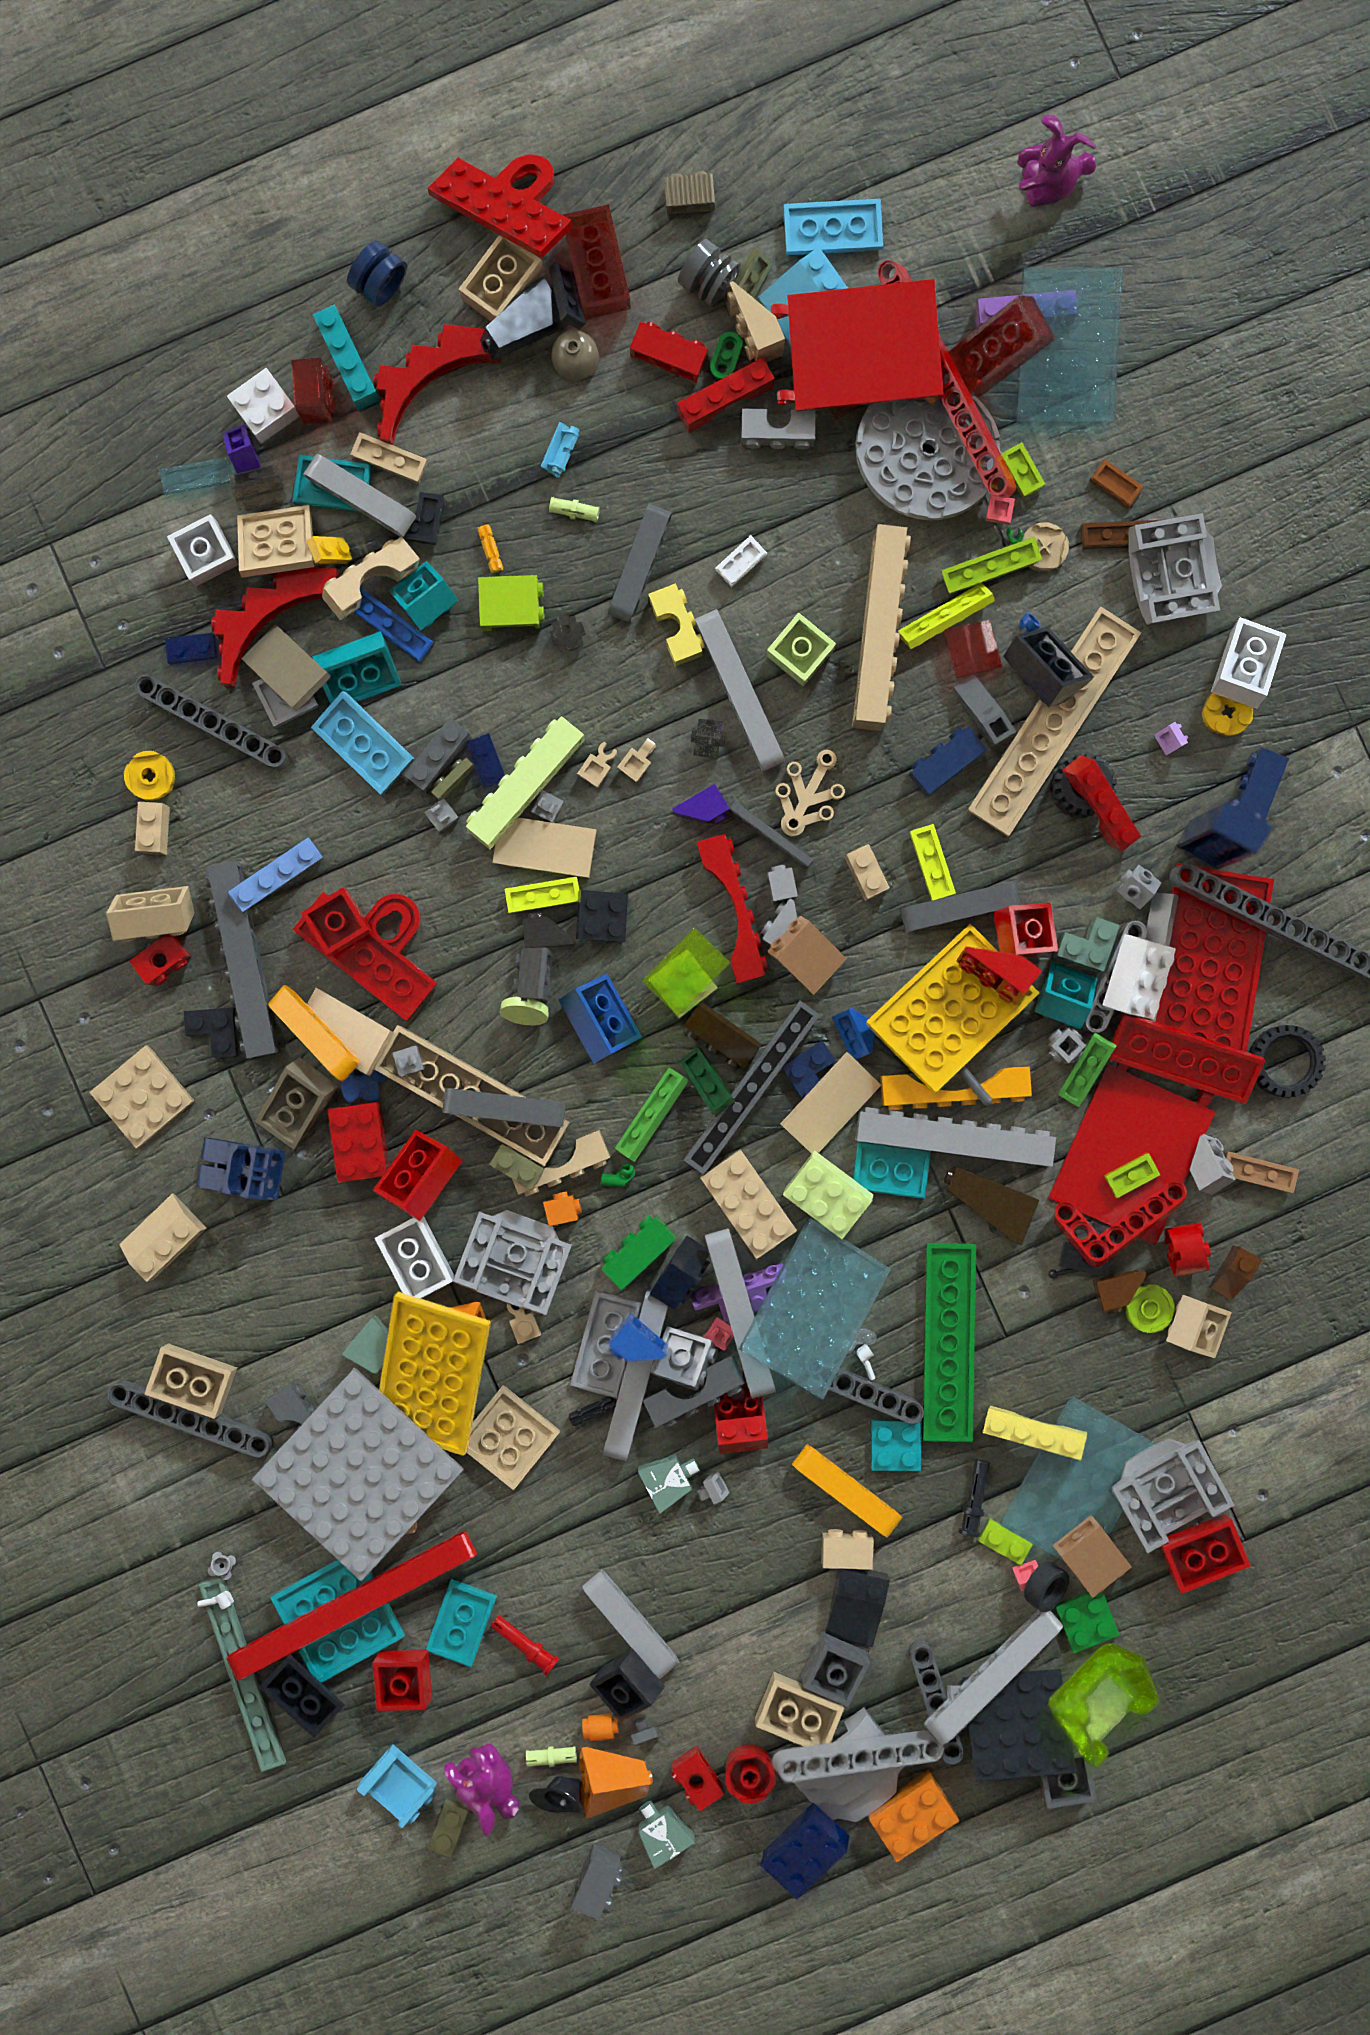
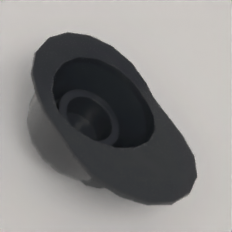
(559, 1796)

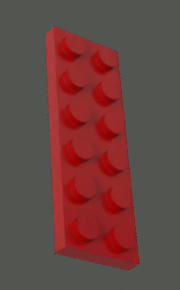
(1186, 1058)

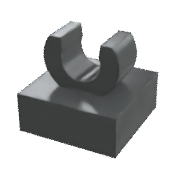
(644, 1733)

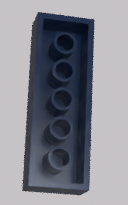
(1225, 835)

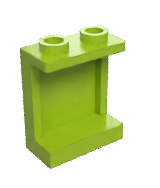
(510, 601)

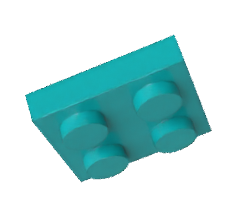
(895, 1445)

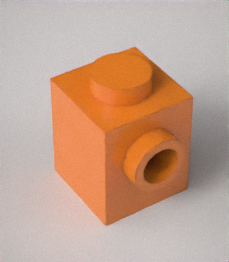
(562, 1209)

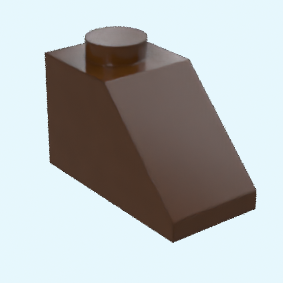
(1235, 1272)
(1117, 1289)

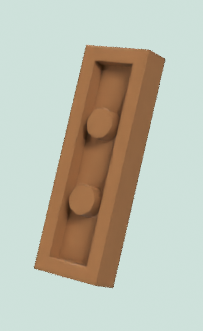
(1263, 1172)

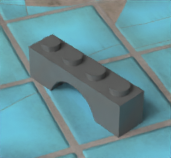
(721, 1379)
(290, 1404)

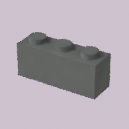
(438, 755)

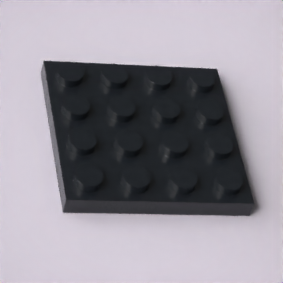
(1018, 1733)

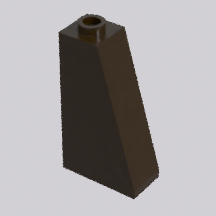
(997, 1204)

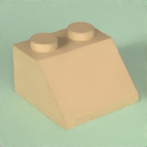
(1198, 1326)

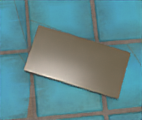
(286, 667)

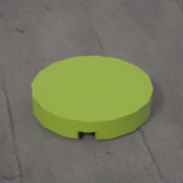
(1150, 1309)

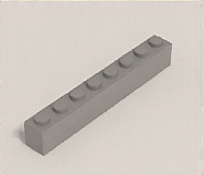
(955, 1138)

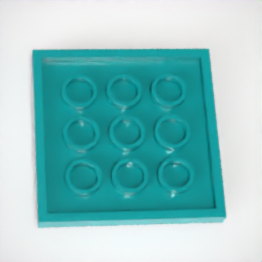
(348, 1643)

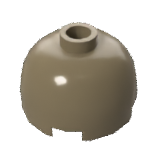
(575, 355)

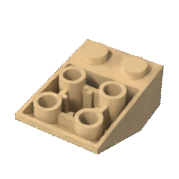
(756, 325)

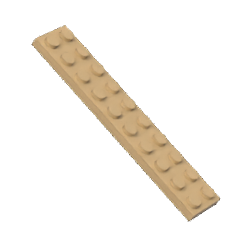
(1051, 729)

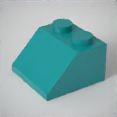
(423, 595)
(1066, 995)

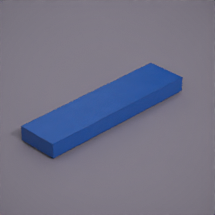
(393, 627)

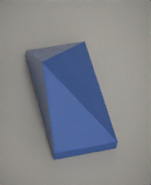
(854, 1032)

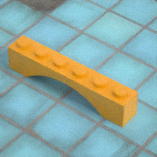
(1004, 1084)

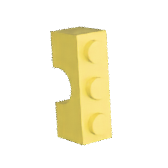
(669, 604)

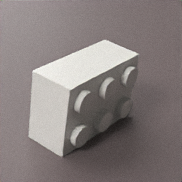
(1248, 663)
(1139, 977)
(415, 1258)

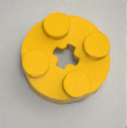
(1223, 725)
(139, 766)

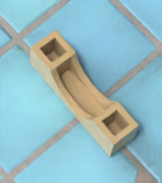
(393, 561)
(589, 1151)

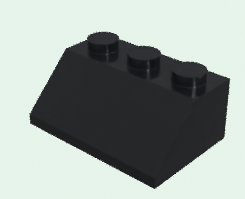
(1047, 666)
(301, 1695)

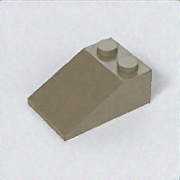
(296, 1102)

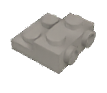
(685, 1359)

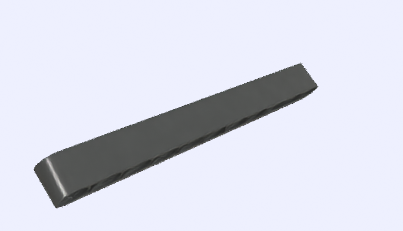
(1281, 922)

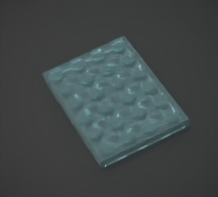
(1078, 370)
(815, 1309)
(1066, 1490)

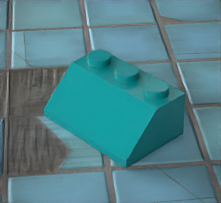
(359, 668)

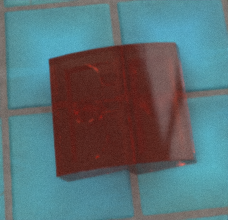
(972, 648)

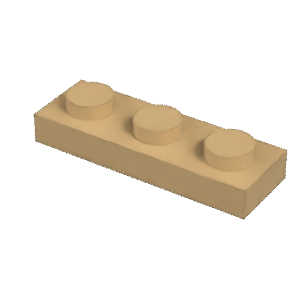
(389, 458)

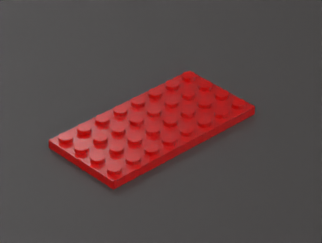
(1214, 964)

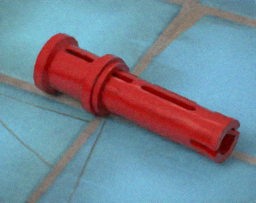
(533, 1651)

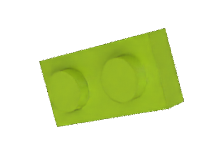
(1023, 470)
(1132, 1175)
(1004, 1541)

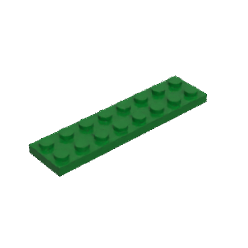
(949, 1342)

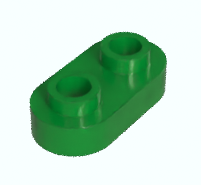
(724, 357)

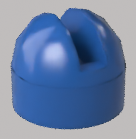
(1029, 622)

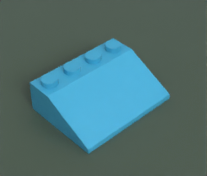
(808, 275)

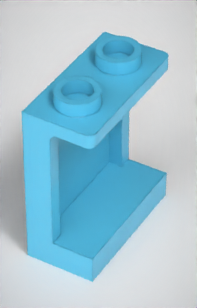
(398, 1785)

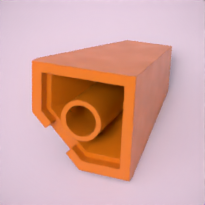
(611, 1780)

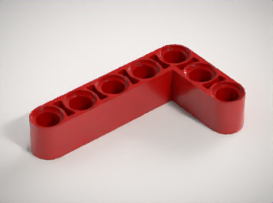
(1121, 1227)

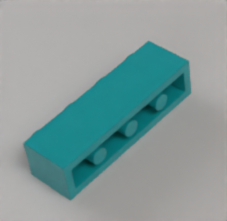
(346, 357)

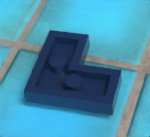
(803, 1068)

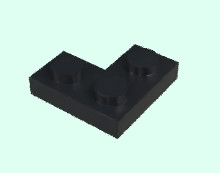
(427, 521)
(220, 1026)
(1072, 1259)

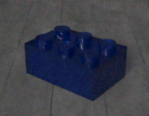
(805, 1851)

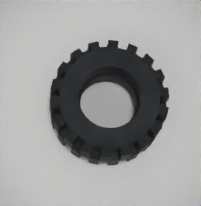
(1065, 796)

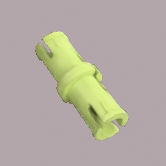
(574, 509)
(551, 1756)

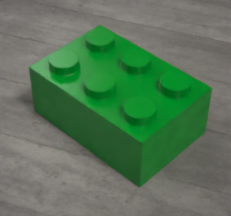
(638, 1251)

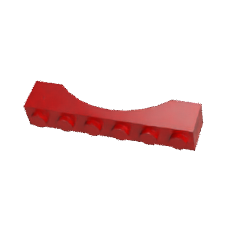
(717, 860)

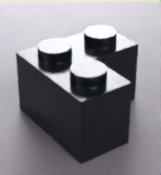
(681, 1273)

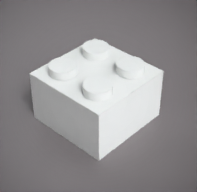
(263, 405)
(203, 550)

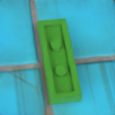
(1087, 1069)

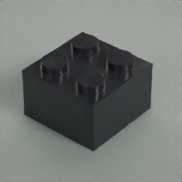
(627, 1685)

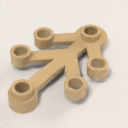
(808, 796)

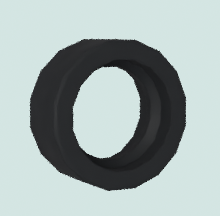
(1046, 1586)

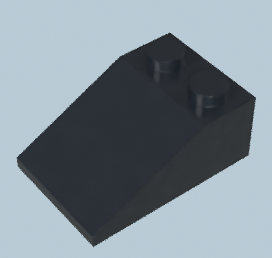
(857, 1605)

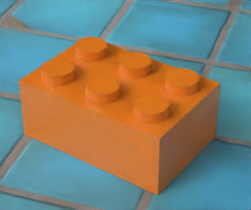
(913, 1816)

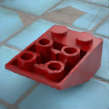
(1004, 972)
(740, 1422)

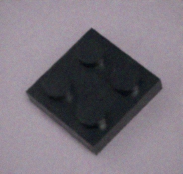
(601, 916)

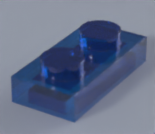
(191, 648)
(486, 760)

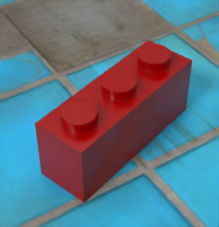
(669, 351)

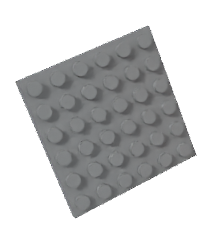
(357, 1474)

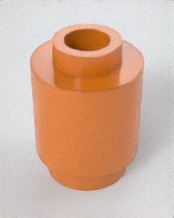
(600, 1727)

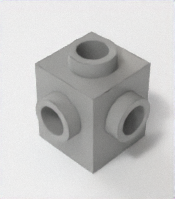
(1138, 886)
(1074, 1044)

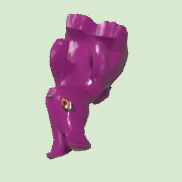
(1052, 167)
(483, 1785)

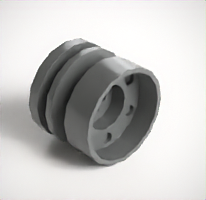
(707, 271)

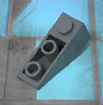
(984, 711)

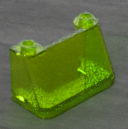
(1100, 1696)

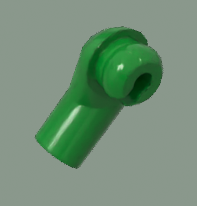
(620, 1179)

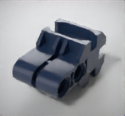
(241, 1169)

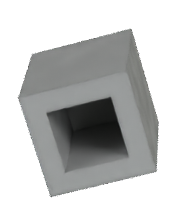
(782, 884)

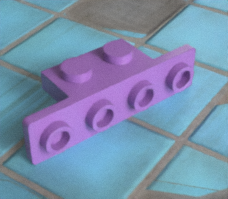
(755, 1286)

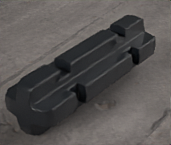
(592, 1411)

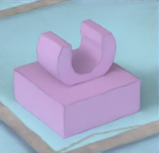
(1171, 738)

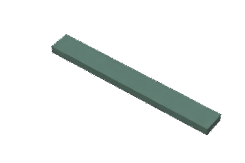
(247, 1690)

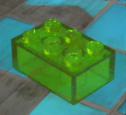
(686, 972)

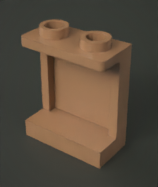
(807, 954)
(1092, 1556)

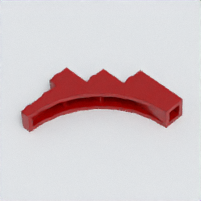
(399, 385)
(261, 607)

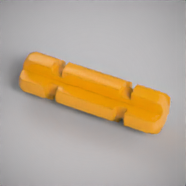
(490, 548)

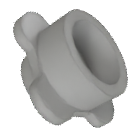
(219, 1559)

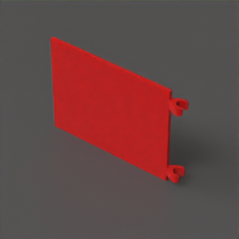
(863, 345)
(1120, 1125)

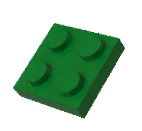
(1086, 1620)

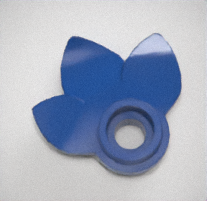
(362, 1085)

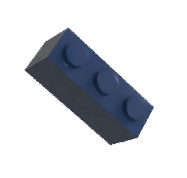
(946, 760)
(1261, 781)

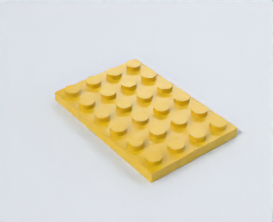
(944, 1015)
(435, 1368)

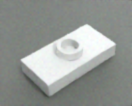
(741, 561)

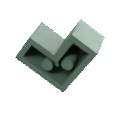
(1091, 951)

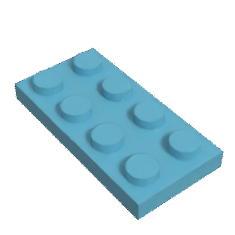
(833, 226)
(362, 743)

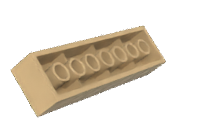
(879, 627)
(448, 1071)

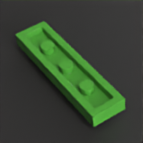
(651, 1114)

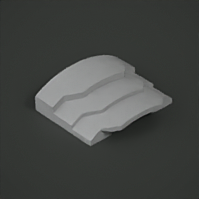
(1174, 568)
(513, 1261)
(1168, 1489)
(853, 1794)

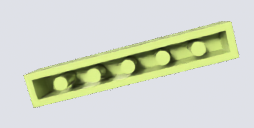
(525, 782)

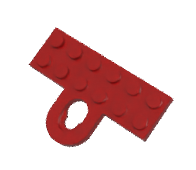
(501, 207)
(378, 961)

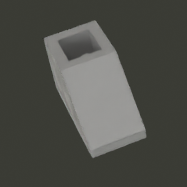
(786, 914)
(1210, 1166)

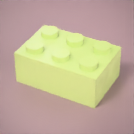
(828, 1194)

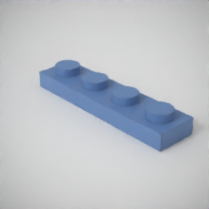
(274, 875)

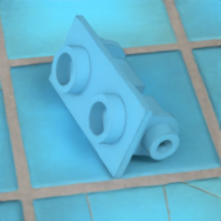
(559, 449)

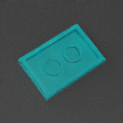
(310, 494)
(892, 1169)
(461, 1623)

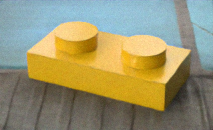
(329, 550)

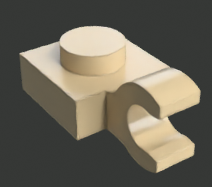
(635, 762)

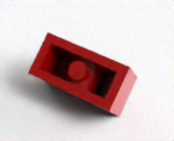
(146, 961)
(693, 1764)

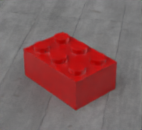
(358, 1141)
(417, 1175)
(1204, 1553)

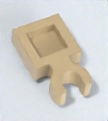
(595, 768)
(523, 1325)

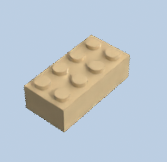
(748, 1203)

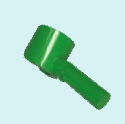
(1016, 539)

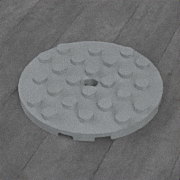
(913, 480)

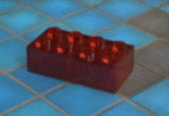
(597, 262)
(1001, 345)

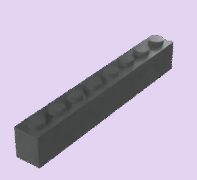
(243, 963)
(752, 1086)

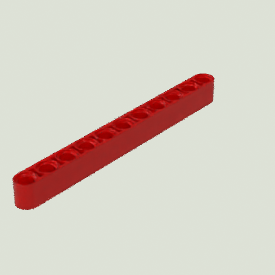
(964, 409)
(351, 1605)

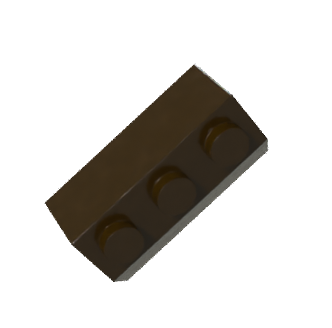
(721, 1036)

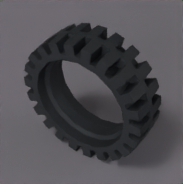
(1315, 1054)

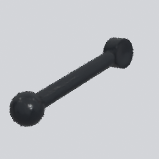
(1053, 1273)

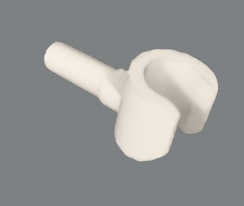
(864, 1354)
(223, 1599)

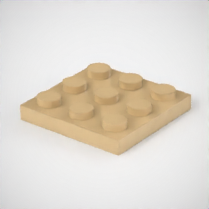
(274, 541)
(142, 1096)
(509, 1437)

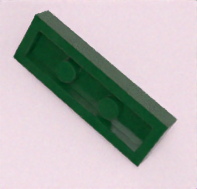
(707, 1081)

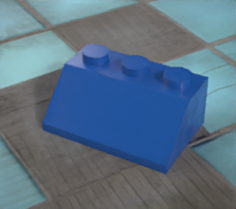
(600, 1018)
(636, 1341)

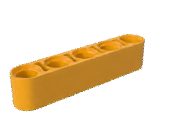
(313, 1033)
(847, 1490)

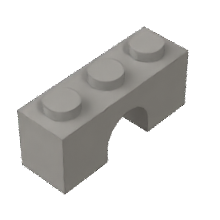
(758, 432)

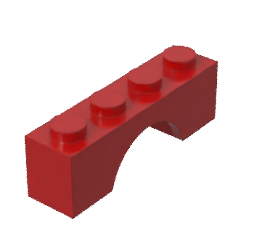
(740, 385)
(1093, 786)

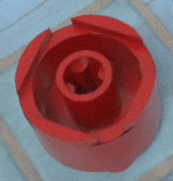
(1187, 1250)
(744, 1787)

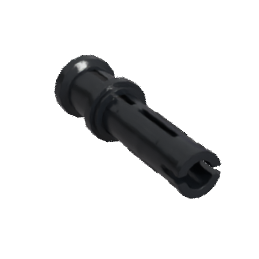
(973, 1510)

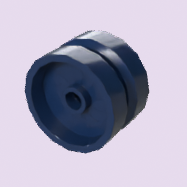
(376, 273)

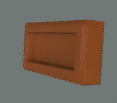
(1116, 483)

